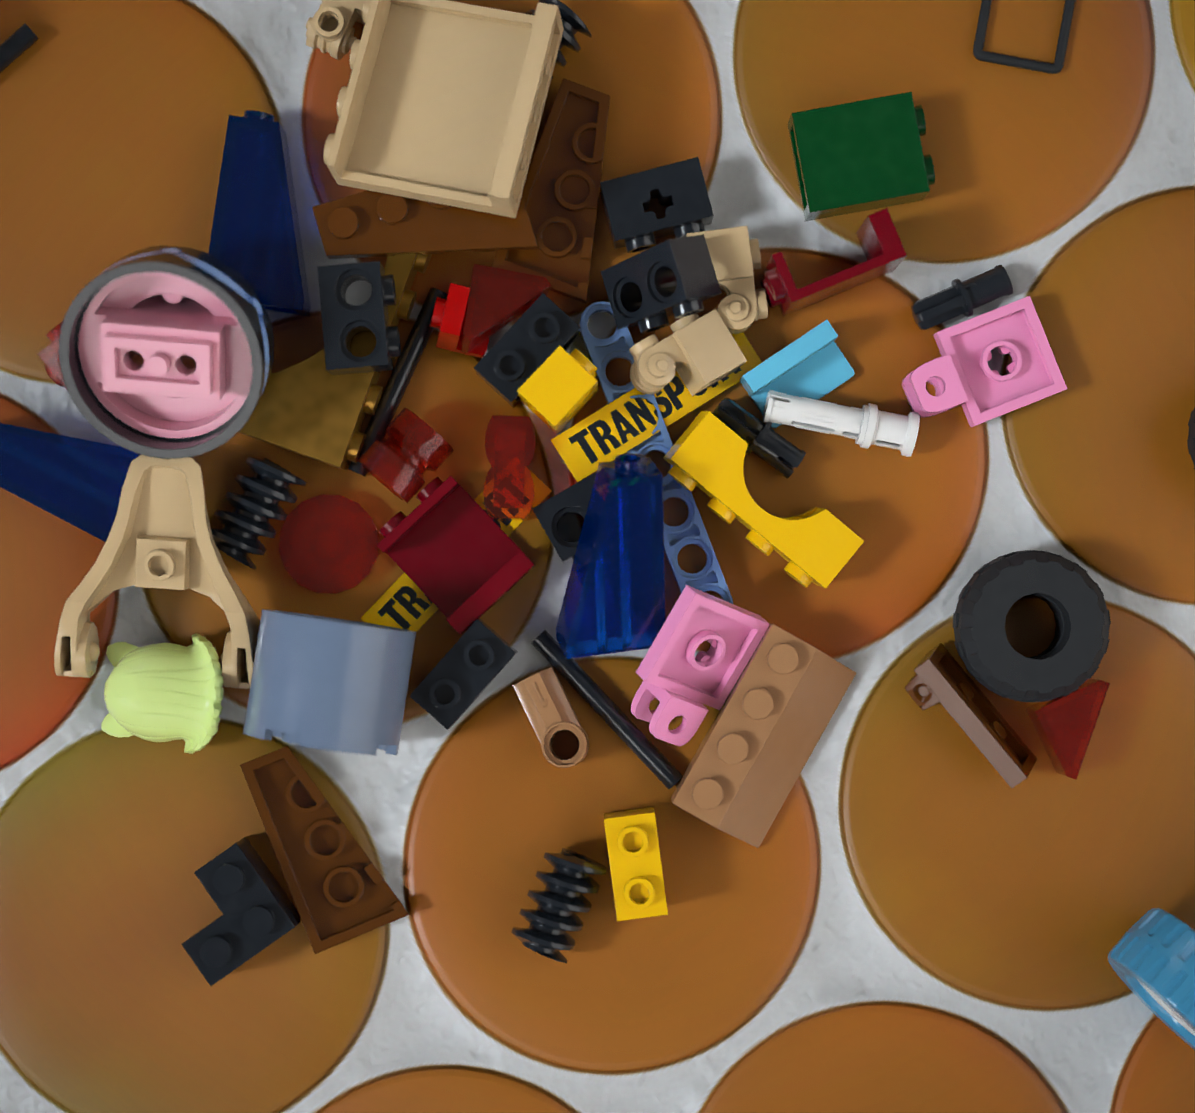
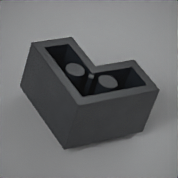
(252, 908)

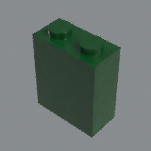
(860, 156)

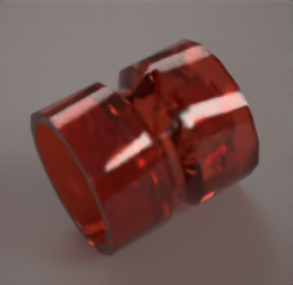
(406, 455)

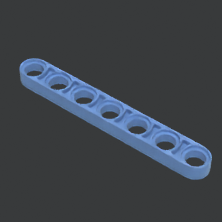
(692, 530)

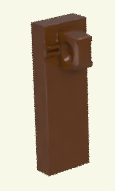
(945, 682)

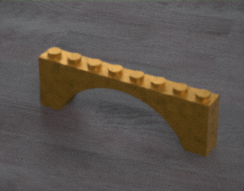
(323, 413)

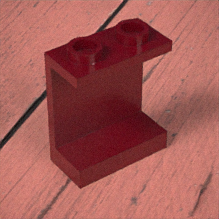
(883, 255)
(454, 552)

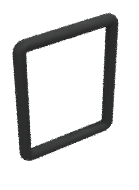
(1018, 62)

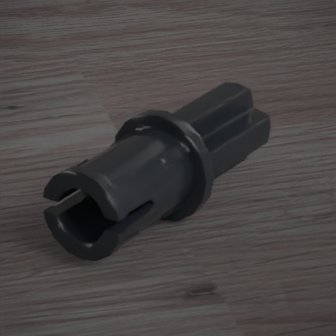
(962, 298)
(760, 437)

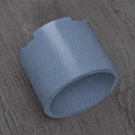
(329, 683)

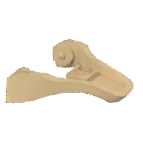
(160, 543)

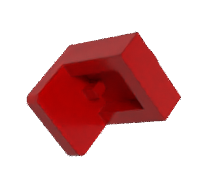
(449, 316)

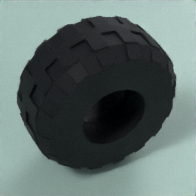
(1079, 634)

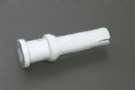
(864, 425)

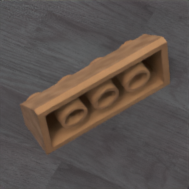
(763, 736)

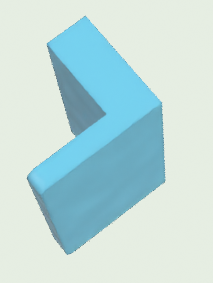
(802, 369)

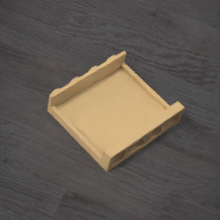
(444, 102)

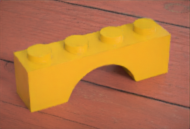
(713, 460)

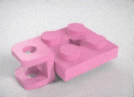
(964, 372)
(687, 681)

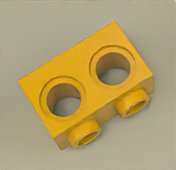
(560, 388)
(635, 864)

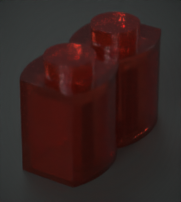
(511, 452)

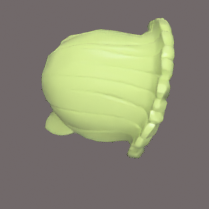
(164, 692)

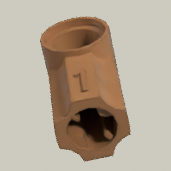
(551, 713)

